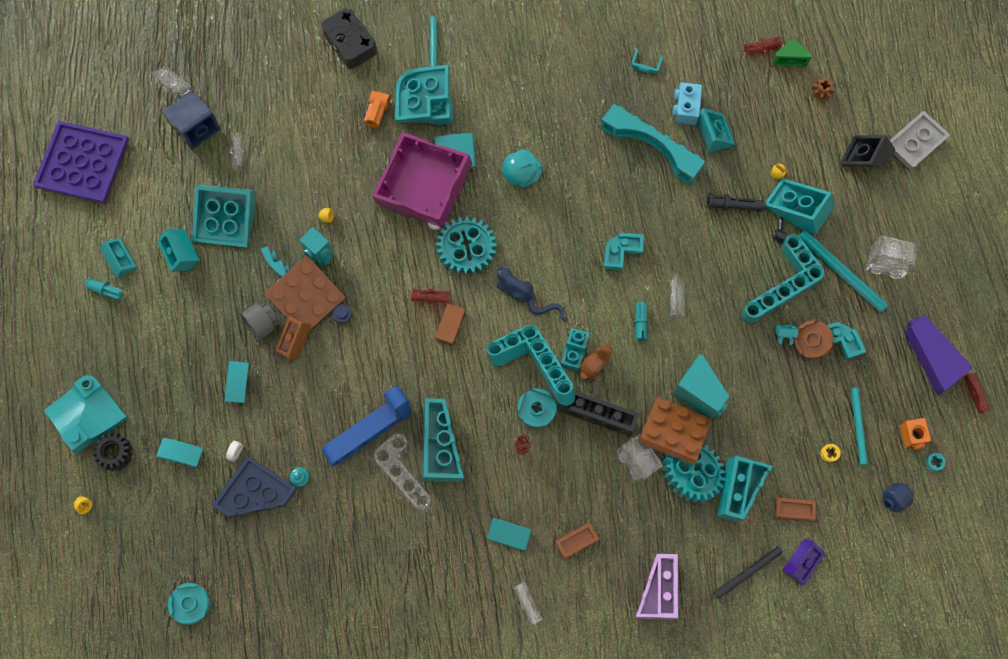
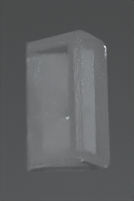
(171, 81)
(677, 297)

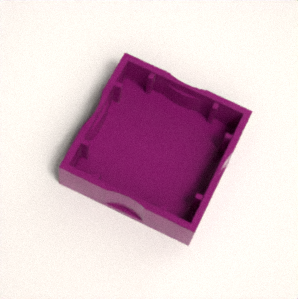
(422, 180)

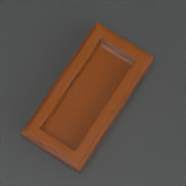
(450, 324)
(795, 509)
(577, 540)

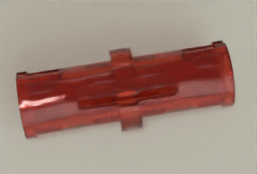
(762, 45)
(430, 296)
(973, 382)
(525, 445)

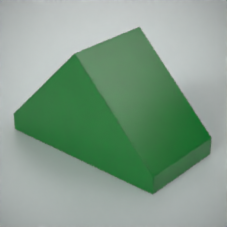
(792, 55)

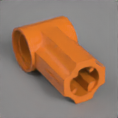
(377, 105)

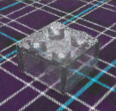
(891, 257)

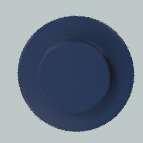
(342, 313)

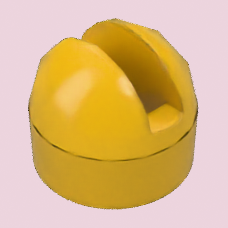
(777, 173)
(326, 215)
(80, 508)

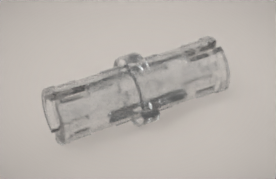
(237, 151)
(527, 603)

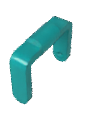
(644, 68)

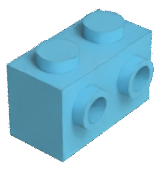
(688, 103)

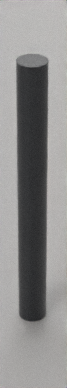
(748, 572)

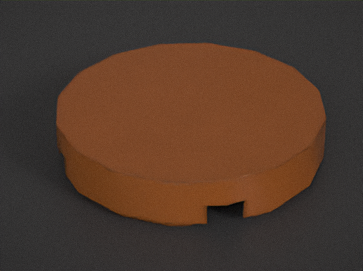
(814, 339)

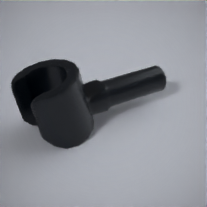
(780, 236)

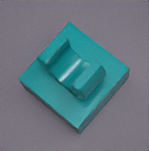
(786, 331)

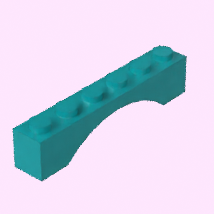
(623, 124)

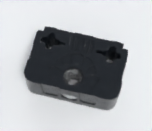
(349, 38)

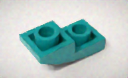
(276, 266)
(574, 349)
(236, 381)
(179, 452)

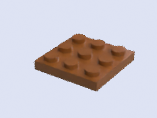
(305, 293)
(675, 430)

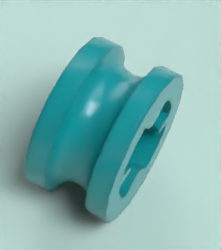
(928, 459)

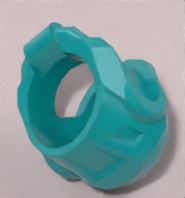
(522, 168)

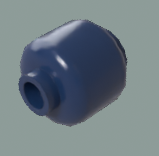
(898, 497)

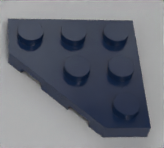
(253, 490)

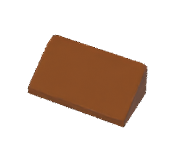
(293, 337)

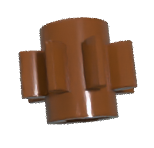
(823, 89)

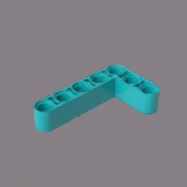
(792, 291)
(531, 341)

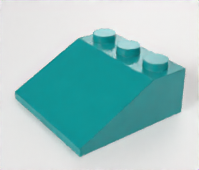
(223, 215)

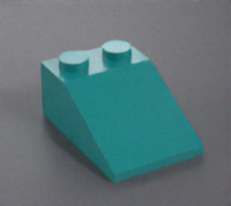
(801, 204)

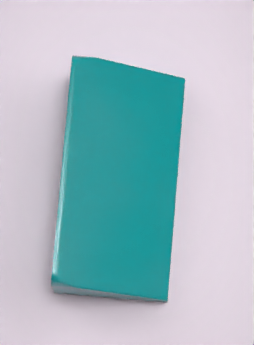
(118, 257)
(509, 534)

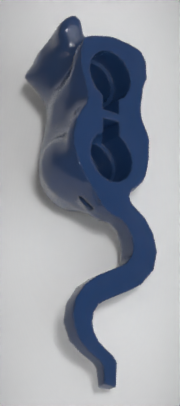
(523, 292)

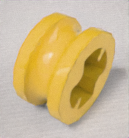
(836, 451)

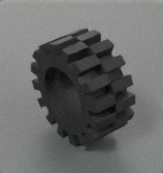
(120, 460)

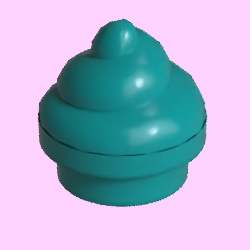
(299, 477)

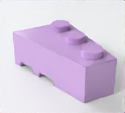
(661, 592)

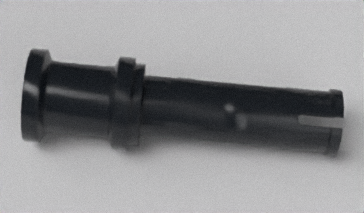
(726, 202)

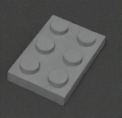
(918, 140)

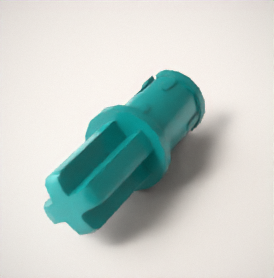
(103, 289)
(641, 321)

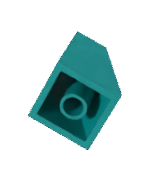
(702, 389)

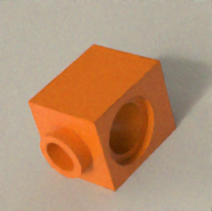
(920, 428)

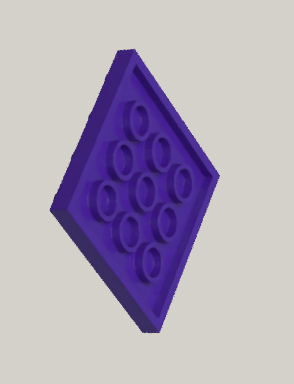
(81, 162)

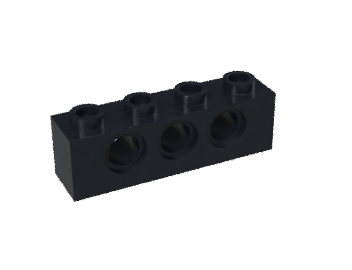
(601, 413)

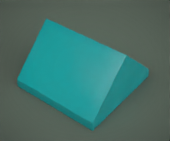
(714, 130)

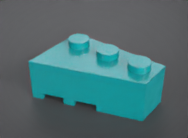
(740, 487)

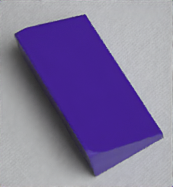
(804, 561)

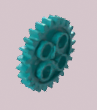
(449, 249)
(707, 483)

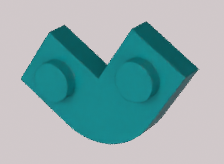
(619, 245)
(848, 340)

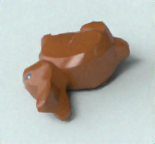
(595, 362)

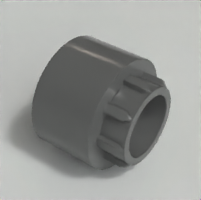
(259, 320)

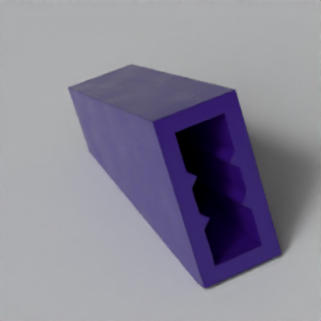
(936, 354)

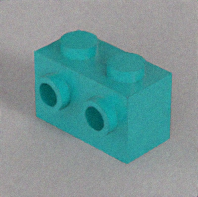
(317, 247)
(178, 250)

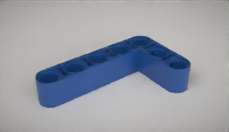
(369, 428)

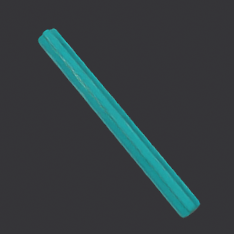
(845, 273)

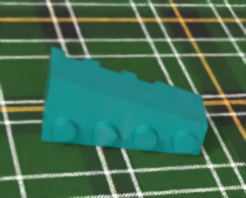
(440, 454)

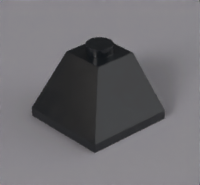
(868, 151)

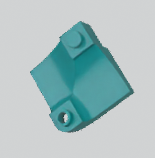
(425, 96)
(85, 414)

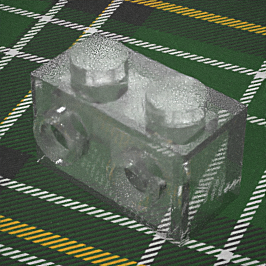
(638, 459)

